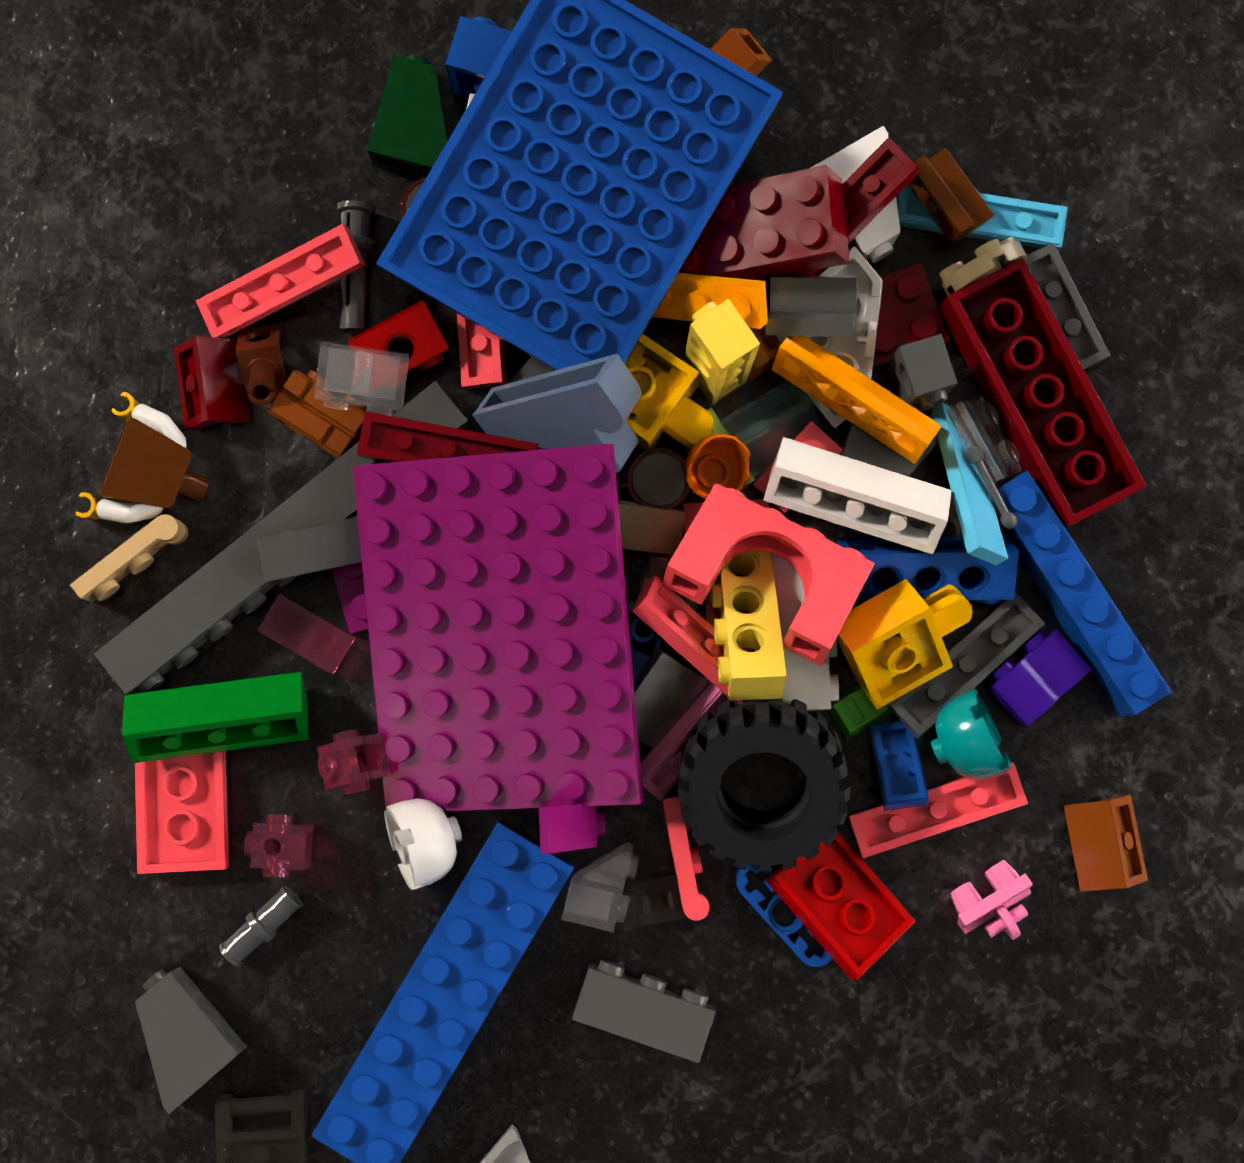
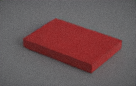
(843, 905)

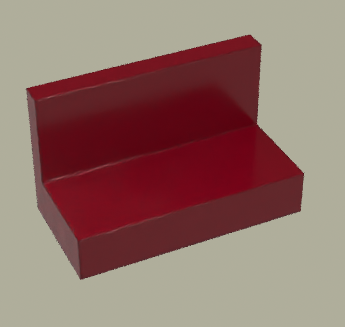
(210, 383)

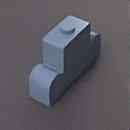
(567, 408)

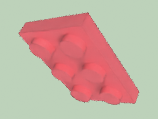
(182, 814)

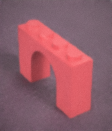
(735, 525)

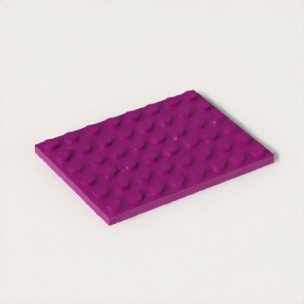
(500, 629)

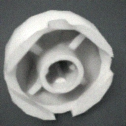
(423, 840)

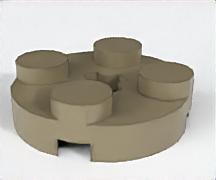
(990, 258)

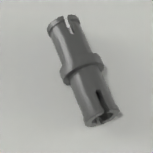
(260, 926)

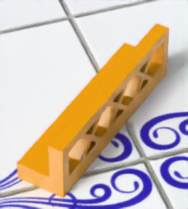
(855, 397)

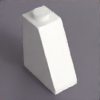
(881, 233)

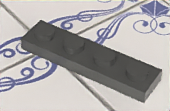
(972, 662)

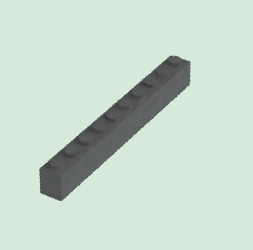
(234, 578)

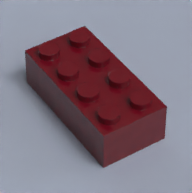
(775, 228)

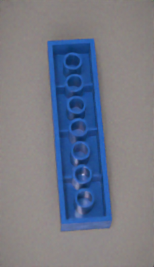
(443, 999)

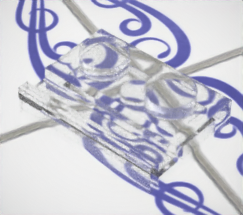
(978, 425)

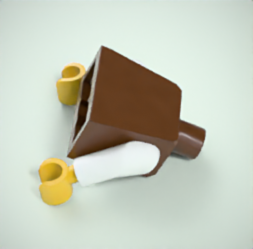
(144, 468)

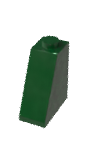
(410, 119)

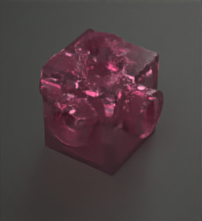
(352, 761)
(295, 842)

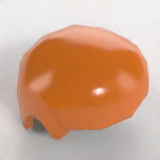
(717, 460)

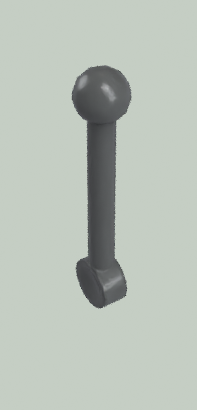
(975, 456)

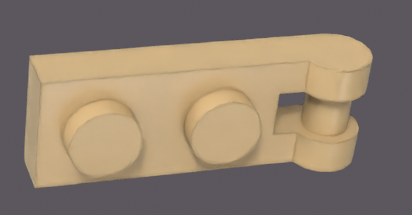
(130, 557)

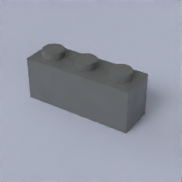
(644, 1010)

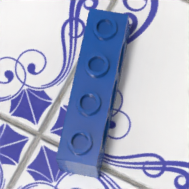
(986, 585)

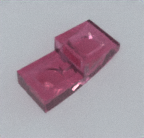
(306, 634)

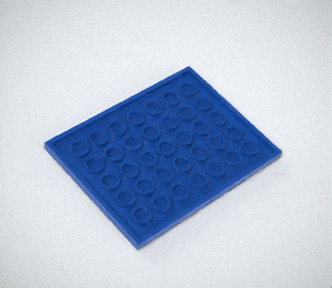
(579, 179)

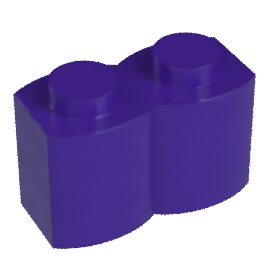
(1037, 676)

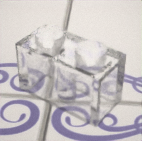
(361, 378)

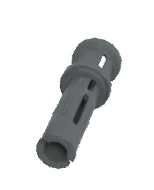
(354, 288)

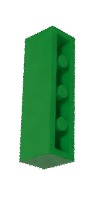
(215, 717)

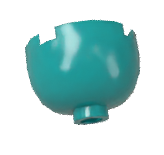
(969, 738)

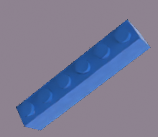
(1080, 600)

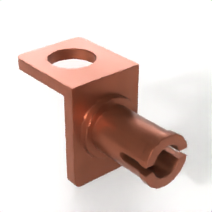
(261, 363)

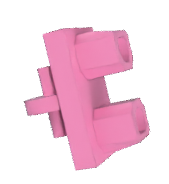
(1008, 889)

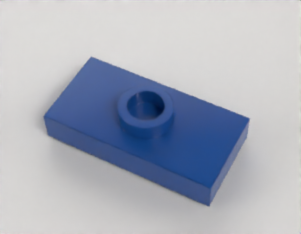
(898, 766)

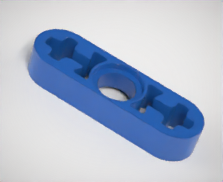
(753, 896)

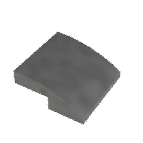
(664, 695)

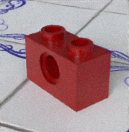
(416, 325)

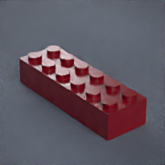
(1040, 393)

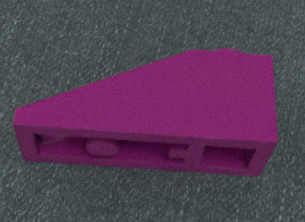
(570, 827)

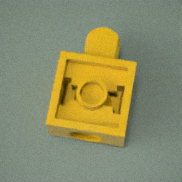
(665, 398)
(898, 641)

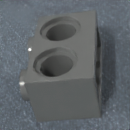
(922, 373)

